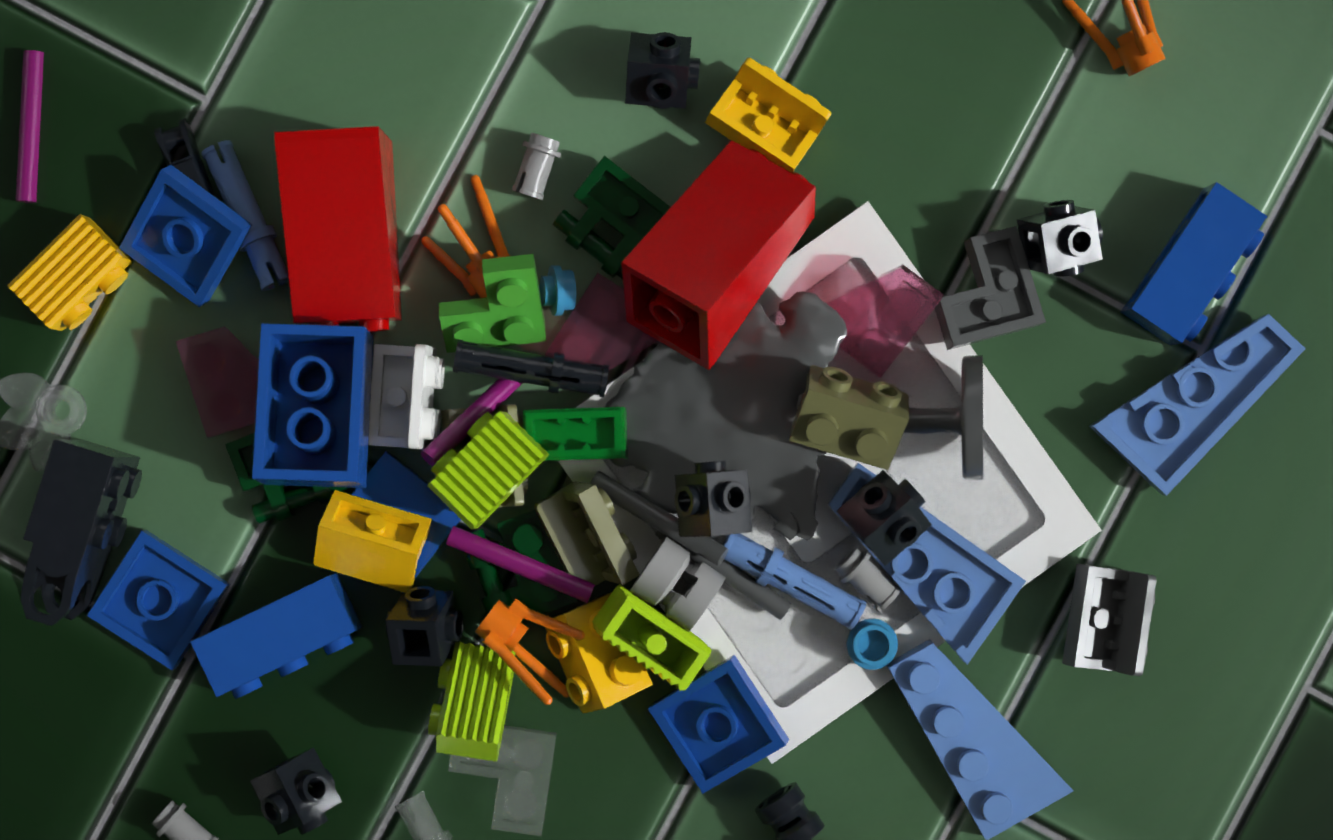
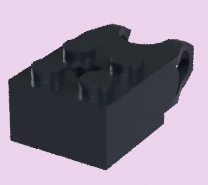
(76, 525)

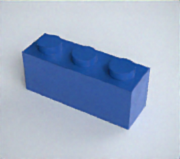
(1195, 265)
(277, 637)

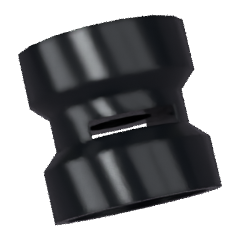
(789, 814)

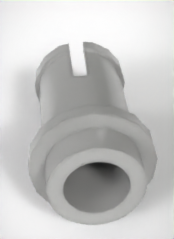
(536, 165)
(867, 579)
(179, 825)

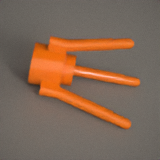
(1138, 47)
(474, 282)
(503, 631)

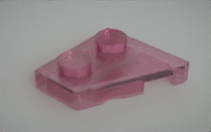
(884, 316)
(599, 329)
(221, 380)

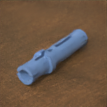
(239, 197)
(790, 578)

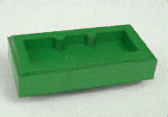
(579, 432)

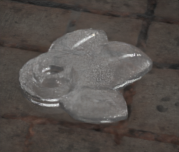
(33, 418)

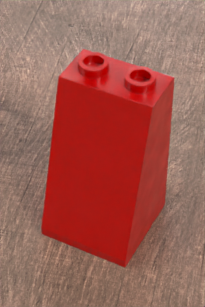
(340, 226)
(716, 252)

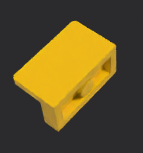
(370, 541)

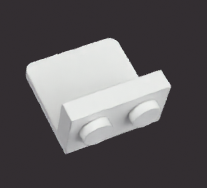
(404, 396)

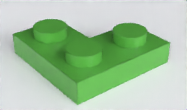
(506, 316)

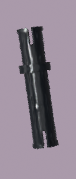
(531, 368)

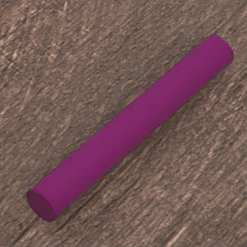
(29, 126)
(457, 430)
(520, 564)

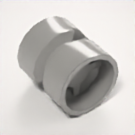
(663, 572)

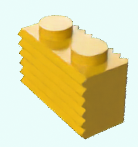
(71, 274)

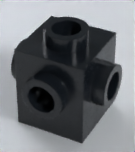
(660, 70)
(1061, 238)
(713, 501)
(886, 516)
(423, 627)
(296, 793)

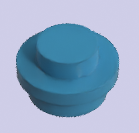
(558, 290)
(872, 644)

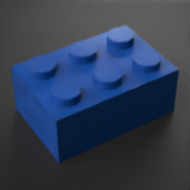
(313, 405)

